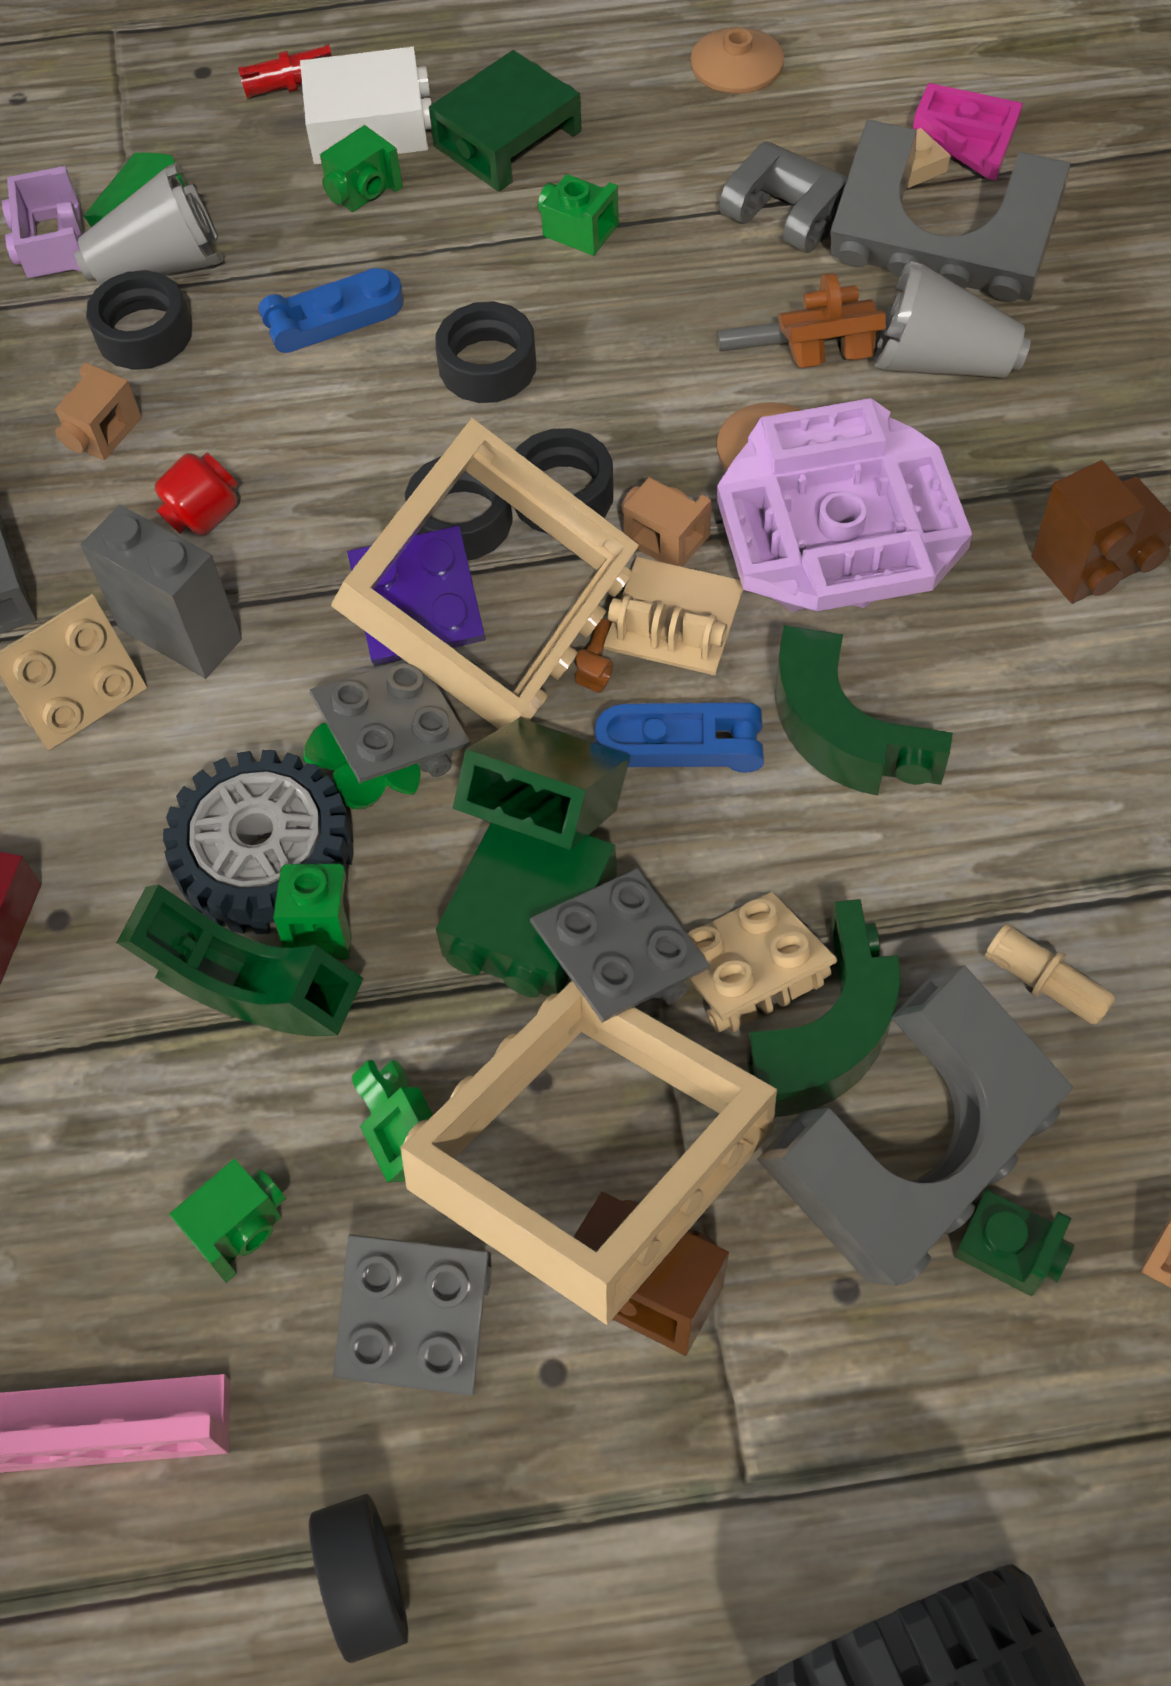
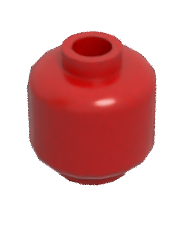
(195, 494)

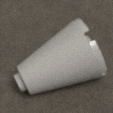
(153, 230)
(947, 330)

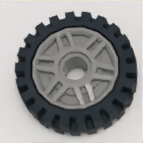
(241, 803)

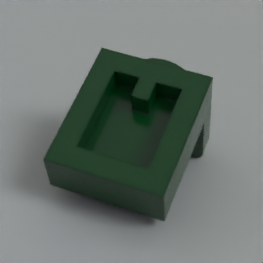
(1015, 1244)

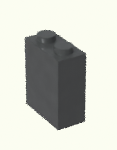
(162, 590)

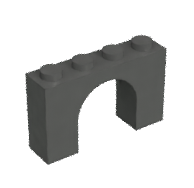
(996, 258)
(1000, 1098)

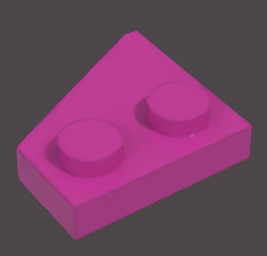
(969, 125)

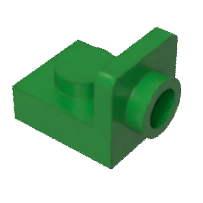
(312, 908)

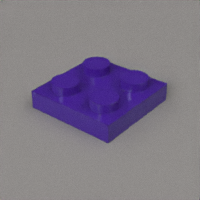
(433, 588)

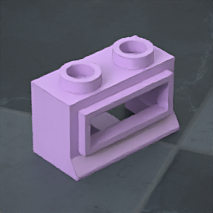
(38, 198)

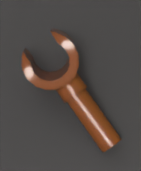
(593, 668)

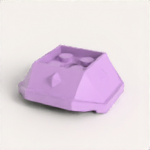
(840, 509)

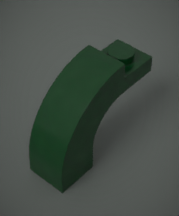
(838, 735)
(259, 983)
(833, 1053)

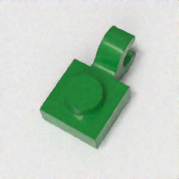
(393, 1113)

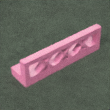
(114, 1423)

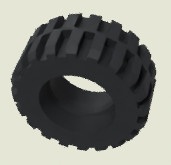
(964, 1635)

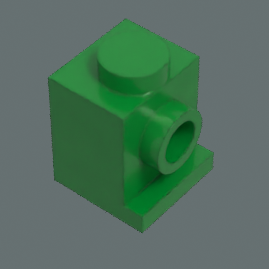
(360, 168)
(579, 213)
(230, 1215)

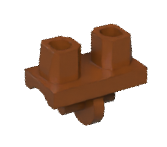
(831, 314)

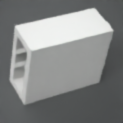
(368, 90)

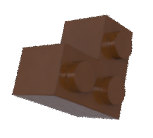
(1100, 532)

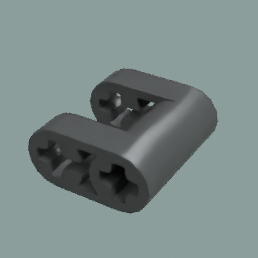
(792, 178)

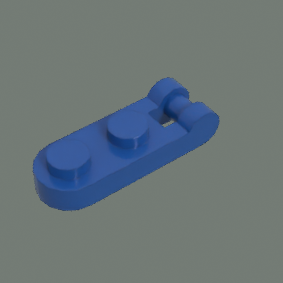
(331, 309)
(684, 734)

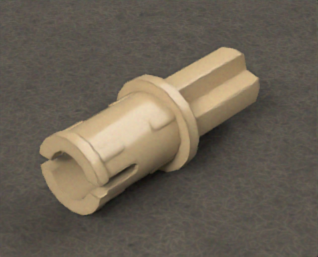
(1049, 974)

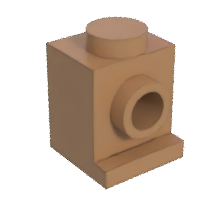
(97, 413)
(666, 522)

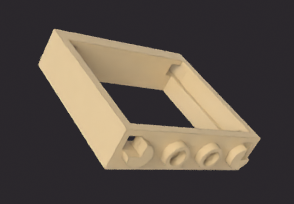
(542, 502)
(591, 1279)

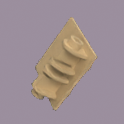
(674, 615)
(69, 672)
(755, 956)

